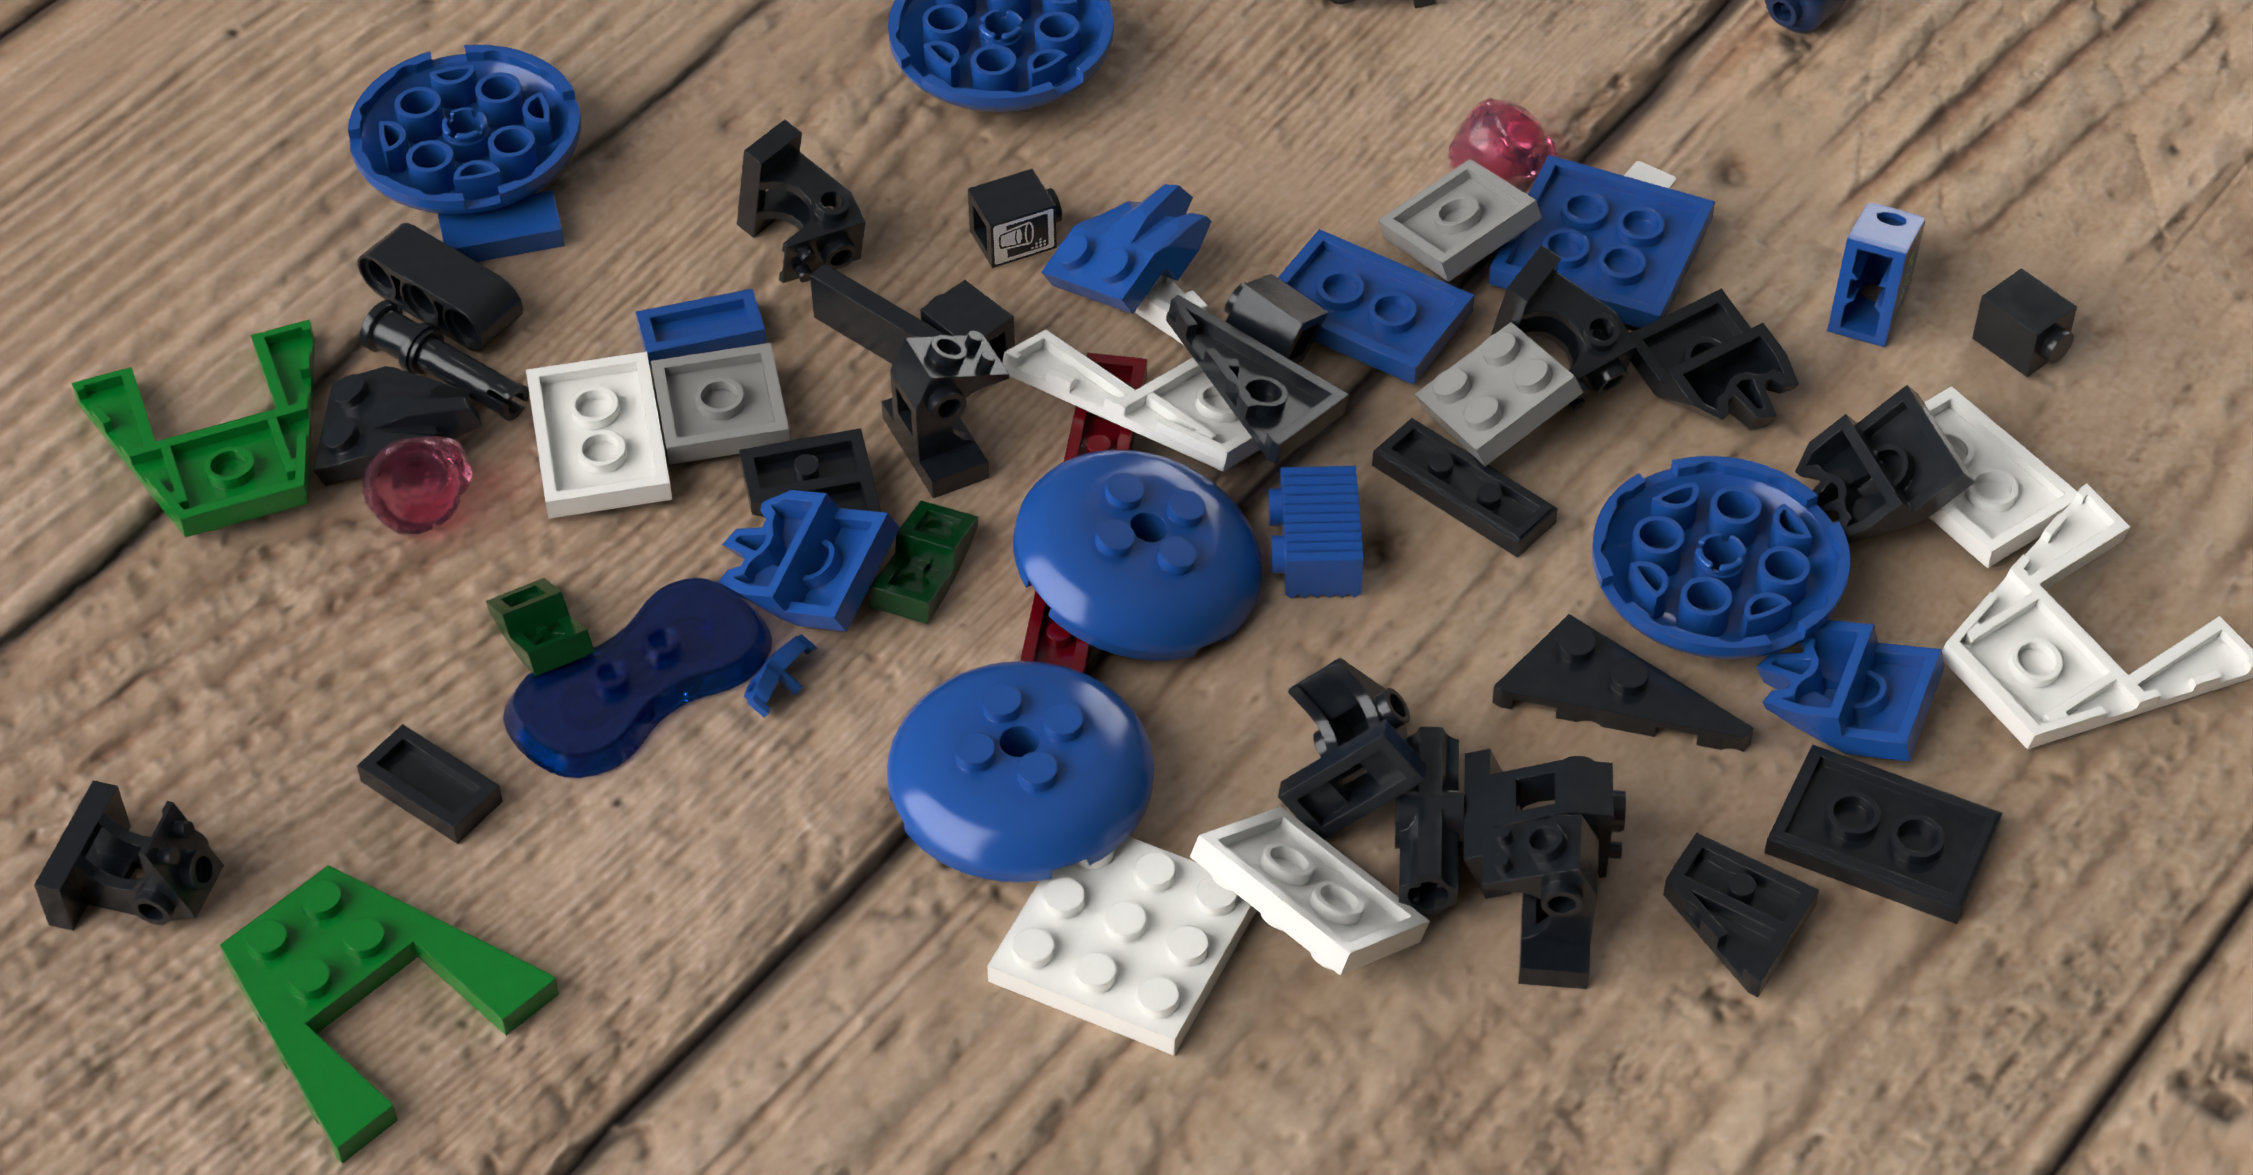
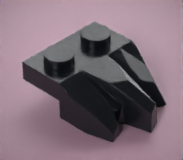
(1713, 362)
(382, 407)
(1884, 469)

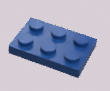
(1377, 306)

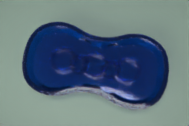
(602, 707)

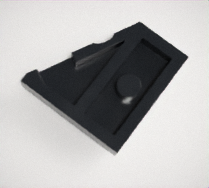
(820, 464)
(1739, 908)

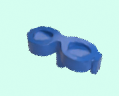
(766, 679)

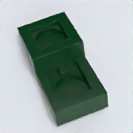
(924, 562)
(540, 626)

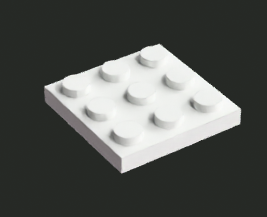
(1125, 942)

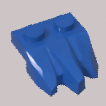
(1128, 248)
(809, 559)
(1855, 690)

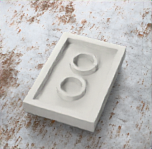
(598, 435)
(2012, 488)
(1309, 890)

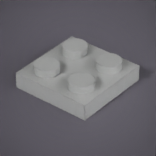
(1460, 219)
(1498, 393)
(719, 402)

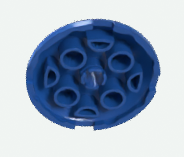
(1000, 50)
(465, 129)
(1761, 530)
(1129, 595)
(1020, 771)

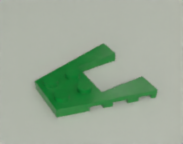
(224, 469)
(333, 948)

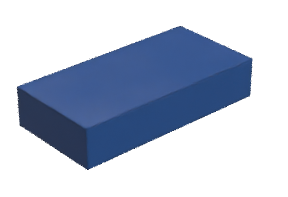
(507, 231)
(701, 326)

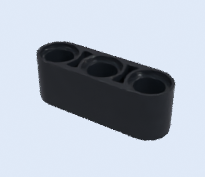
(440, 286)

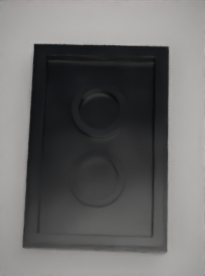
(1883, 833)

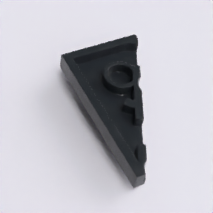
(1266, 391)
(1609, 685)

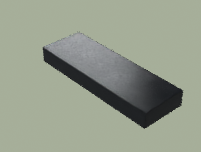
(863, 314)
(1464, 487)

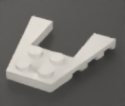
(1173, 409)
(2047, 672)

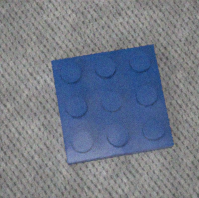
(1613, 236)

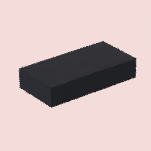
(430, 783)

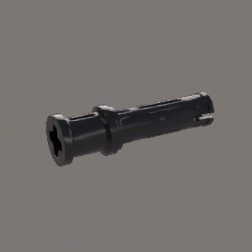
(423, 350)

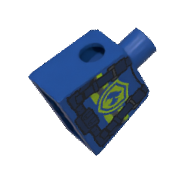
(1881, 253)

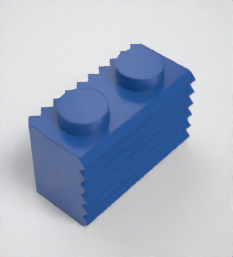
(1319, 531)

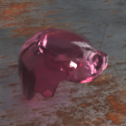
(1502, 139)
(416, 483)

